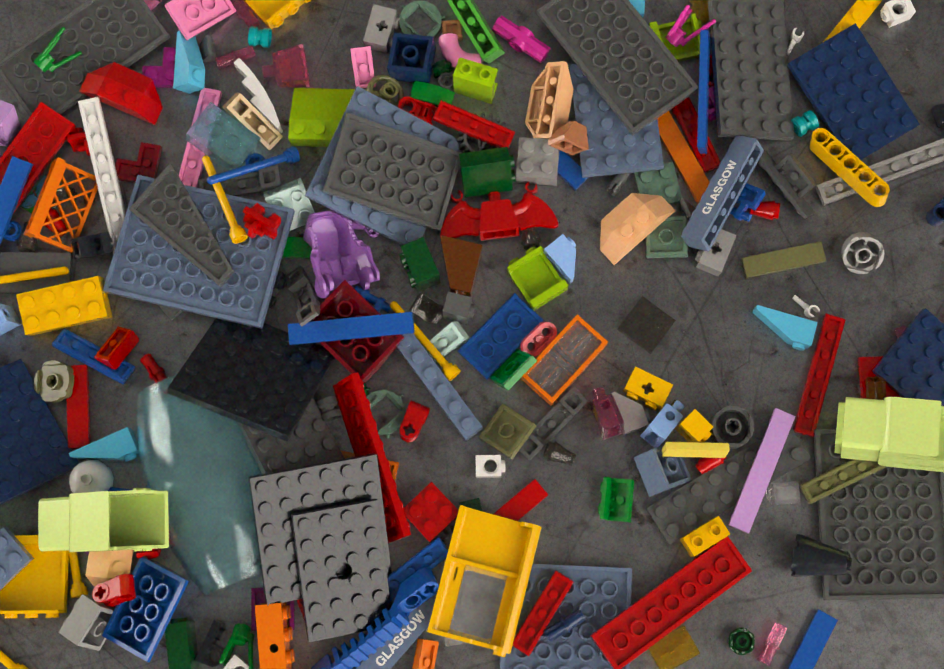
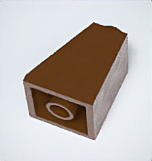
(461, 264)

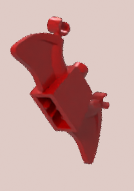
(498, 217)

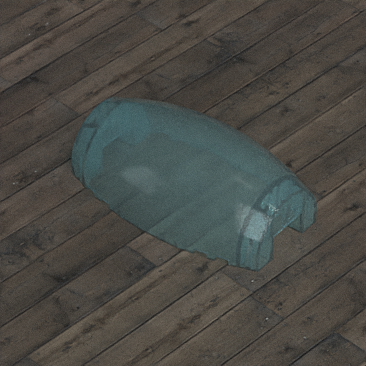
(206, 474)

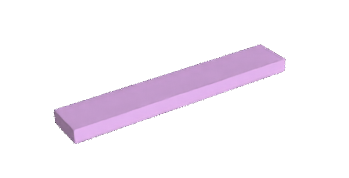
(761, 470)

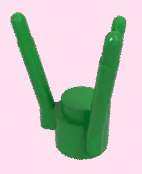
(45, 60)
(240, 635)

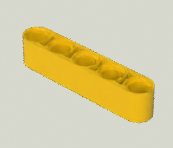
(852, 175)

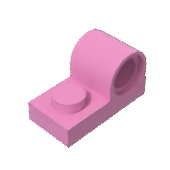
(362, 65)

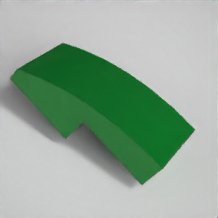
(431, 93)

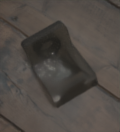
(427, 309)

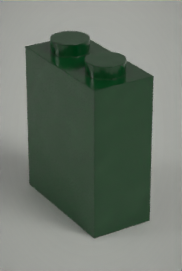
(487, 171)
(181, 644)

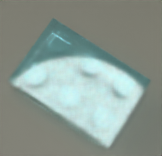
(222, 137)

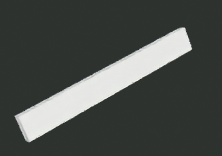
(103, 166)

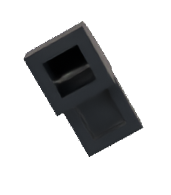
(92, 245)

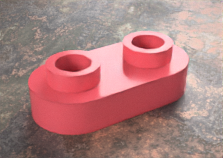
(539, 341)

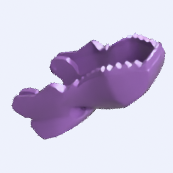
(337, 253)

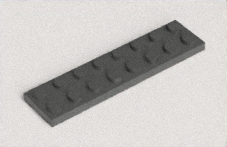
(717, 490)

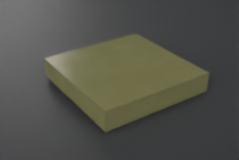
(507, 431)

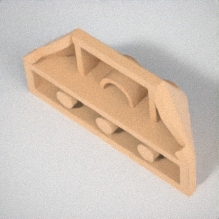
(549, 100)
(631, 223)
(107, 565)

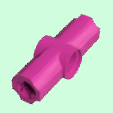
(521, 39)

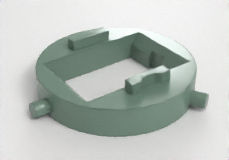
(429, 9)
(394, 424)

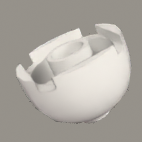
(90, 477)

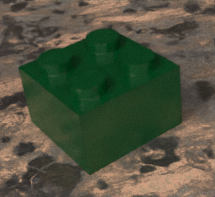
(421, 266)

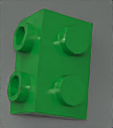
(616, 499)

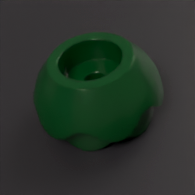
(748, 641)

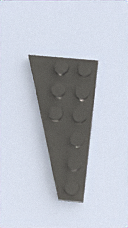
(174, 216)

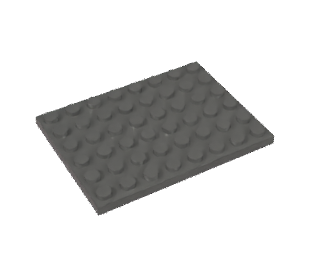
(887, 526)

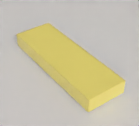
(695, 449)

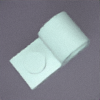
(449, 339)

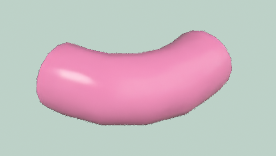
(452, 51)

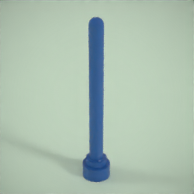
(290, 156)

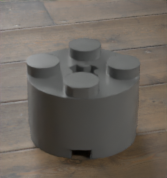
(739, 419)

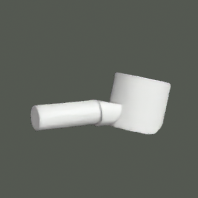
(794, 39)
(806, 307)

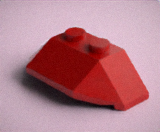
(124, 91)

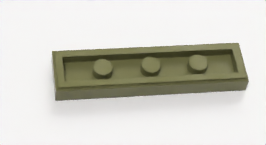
(783, 260)
(838, 478)

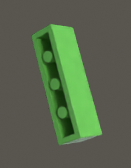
(477, 29)

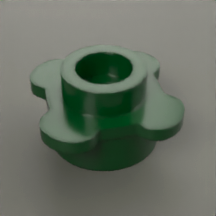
(441, 67)

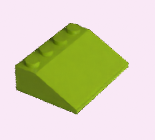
(316, 115)

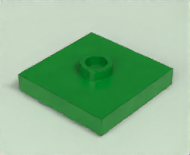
(513, 369)

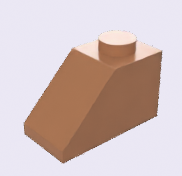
(570, 138)

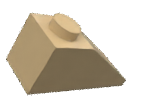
(251, 118)

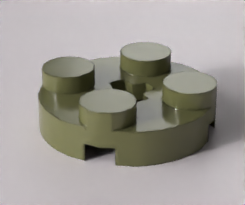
(64, 382)

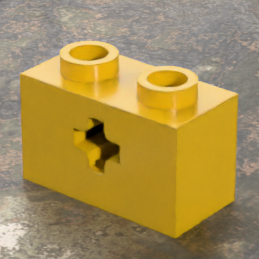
(658, 389)
(694, 427)
(704, 536)

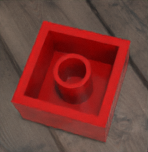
(430, 512)

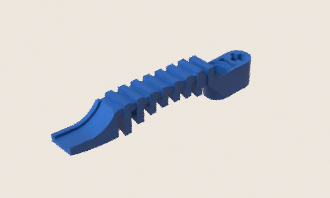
(410, 595)

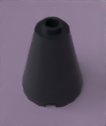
(818, 559)

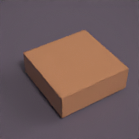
(454, 27)

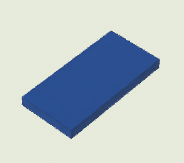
(500, 336)

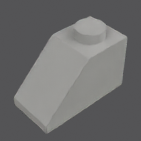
(632, 413)

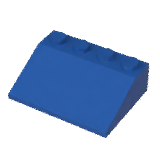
(142, 621)

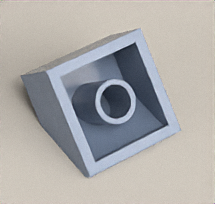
(661, 472)

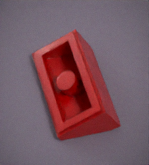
(117, 347)

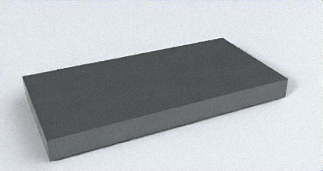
(32, 261)

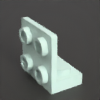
(292, 196)

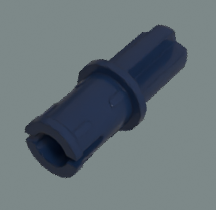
(564, 625)

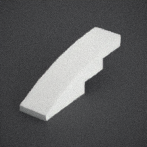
(260, 98)

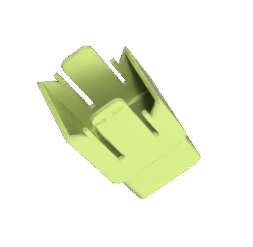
(892, 432)
(104, 521)

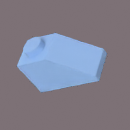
(562, 256)

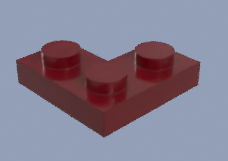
(146, 163)

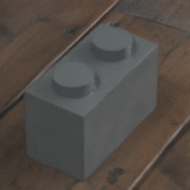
(458, 308)

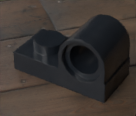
(215, 633)

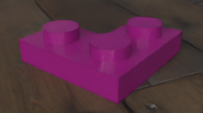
(162, 75)

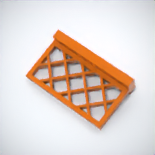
(46, 197)

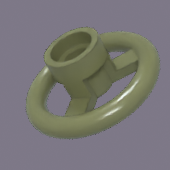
(392, 86)

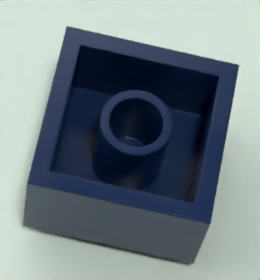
(411, 57)

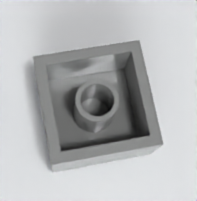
(537, 162)
(87, 623)

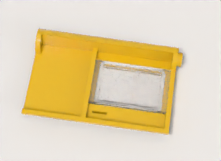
(490, 581)

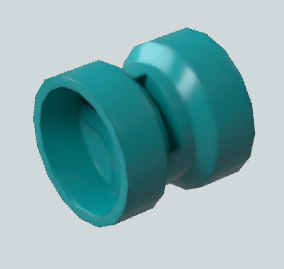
(259, 37)
(805, 123)

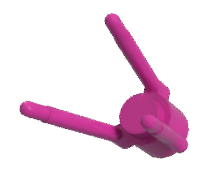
(677, 35)

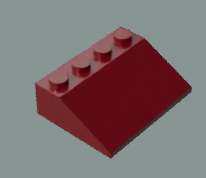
(361, 354)

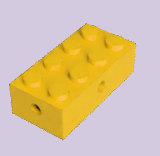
(64, 305)

